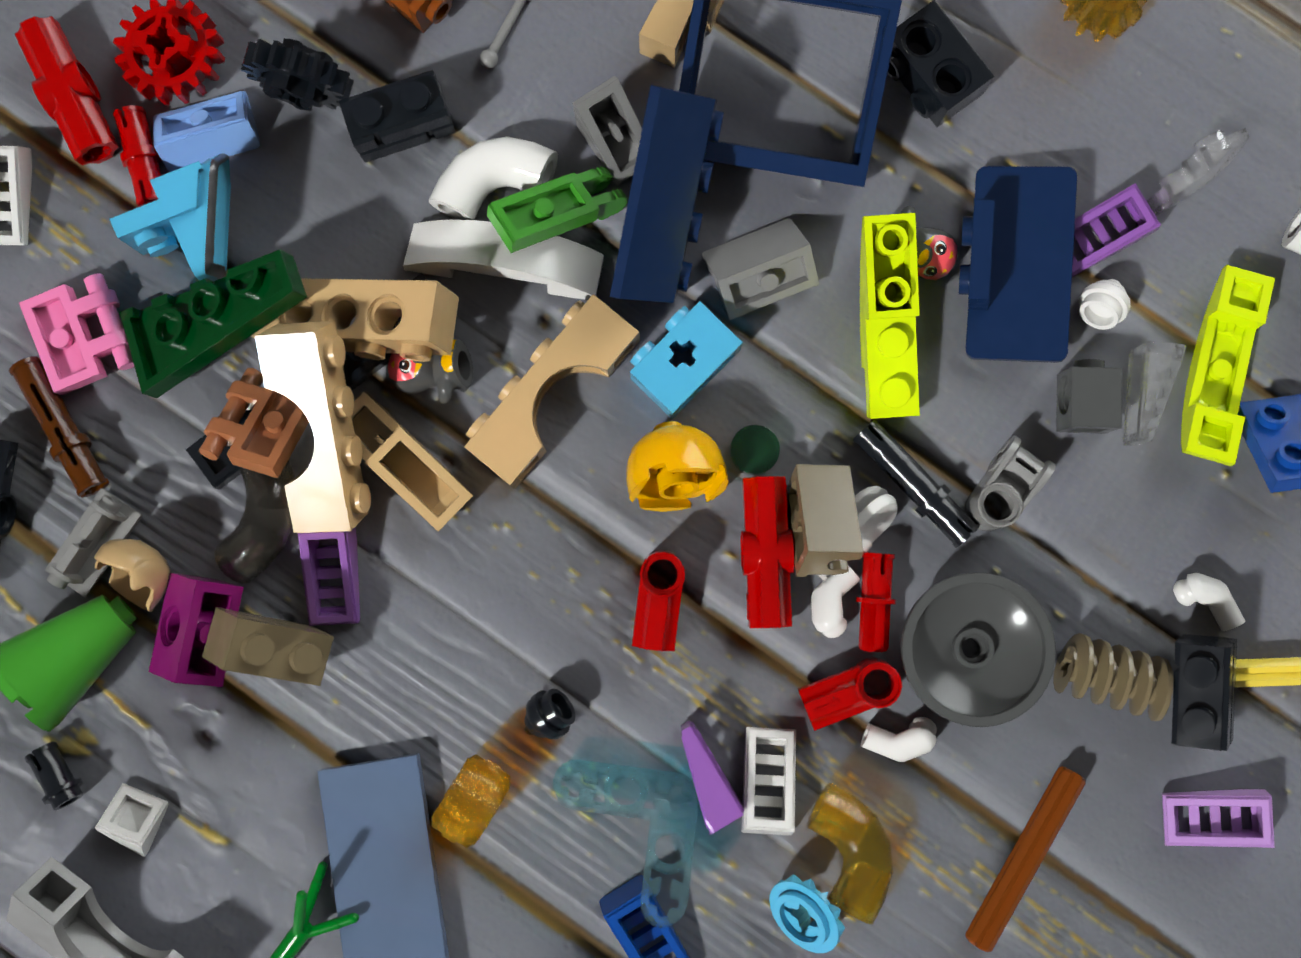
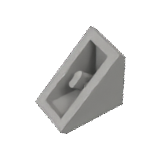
(610, 128)

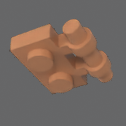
(265, 437)

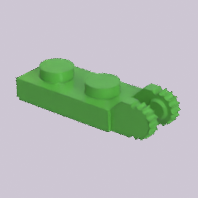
(554, 208)

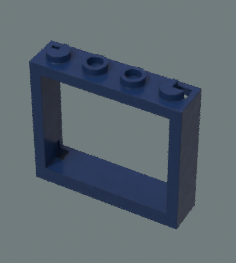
(797, 164)

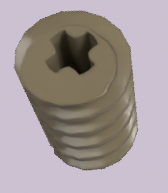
(1115, 672)

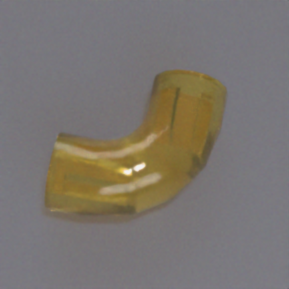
(863, 848)

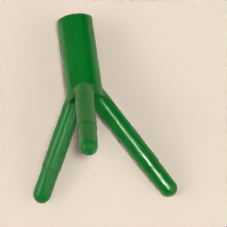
(302, 928)

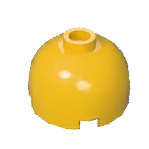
(673, 466)

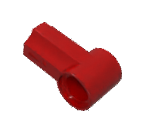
(658, 607)
(844, 694)

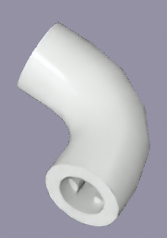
(488, 167)

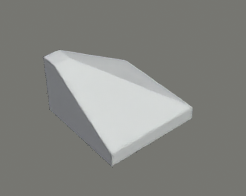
(133, 818)

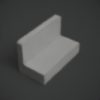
(761, 268)

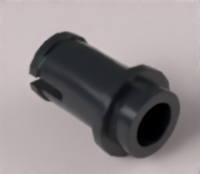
(54, 776)

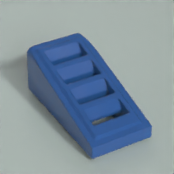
(623, 912)

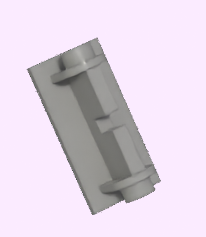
(102, 521)

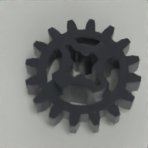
(296, 74)

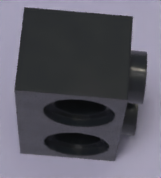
(947, 58)

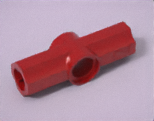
(66, 90)
(767, 552)

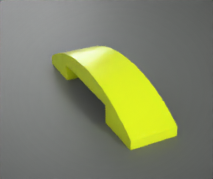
(1220, 365)

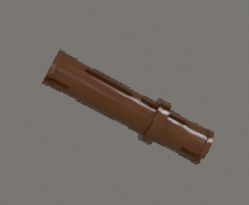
(67, 442)

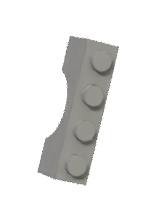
(66, 920)

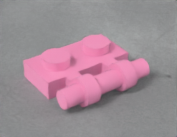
(64, 339)

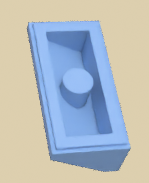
(205, 130)

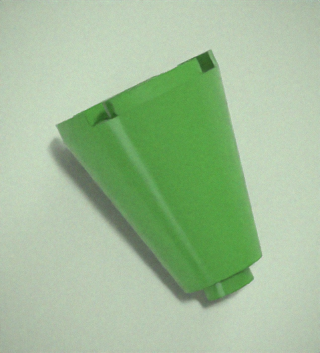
(63, 658)

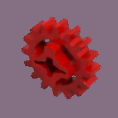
(172, 55)

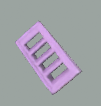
(1261, 811)

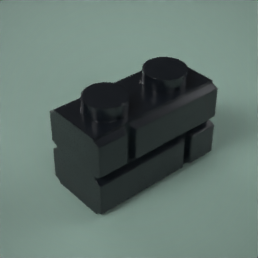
(397, 116)
(1204, 692)

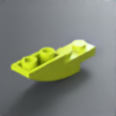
(889, 314)

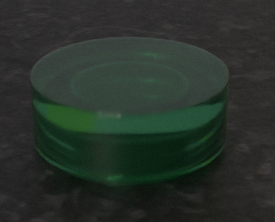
(754, 449)

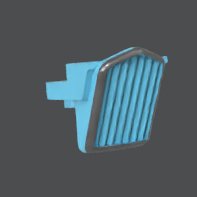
(190, 211)

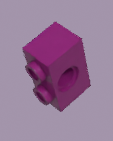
(185, 628)

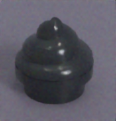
(549, 714)

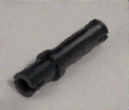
(916, 483)

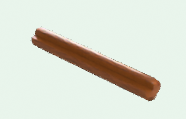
(1025, 859)

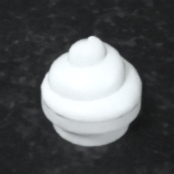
(1104, 304)

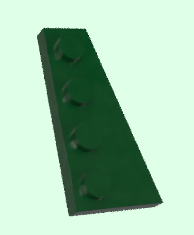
(198, 326)

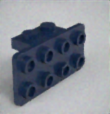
(1020, 263)

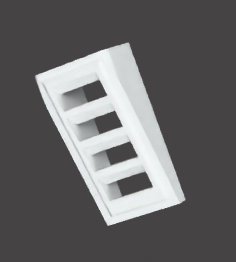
(19, 179)
(769, 825)

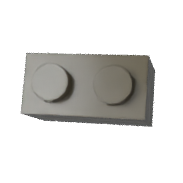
(267, 647)

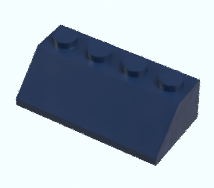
(664, 195)

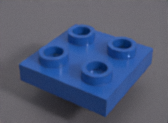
(1274, 439)

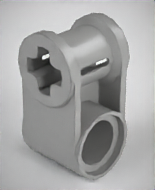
(1013, 479)

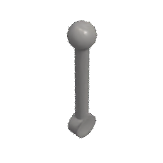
(489, 57)

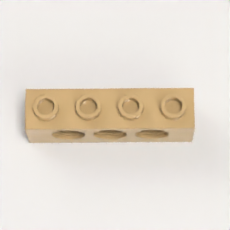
(425, 308)

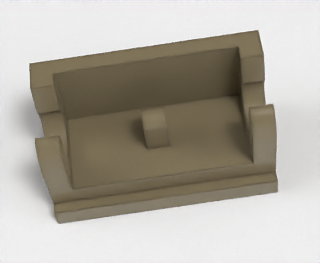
(823, 519)

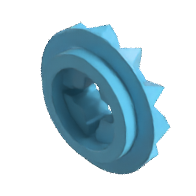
(795, 904)

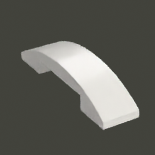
(476, 247)

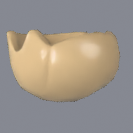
(137, 571)

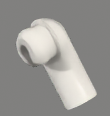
(1211, 593)
(827, 603)
(905, 745)

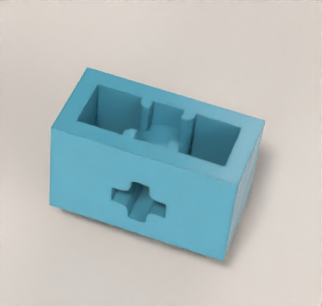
(711, 347)

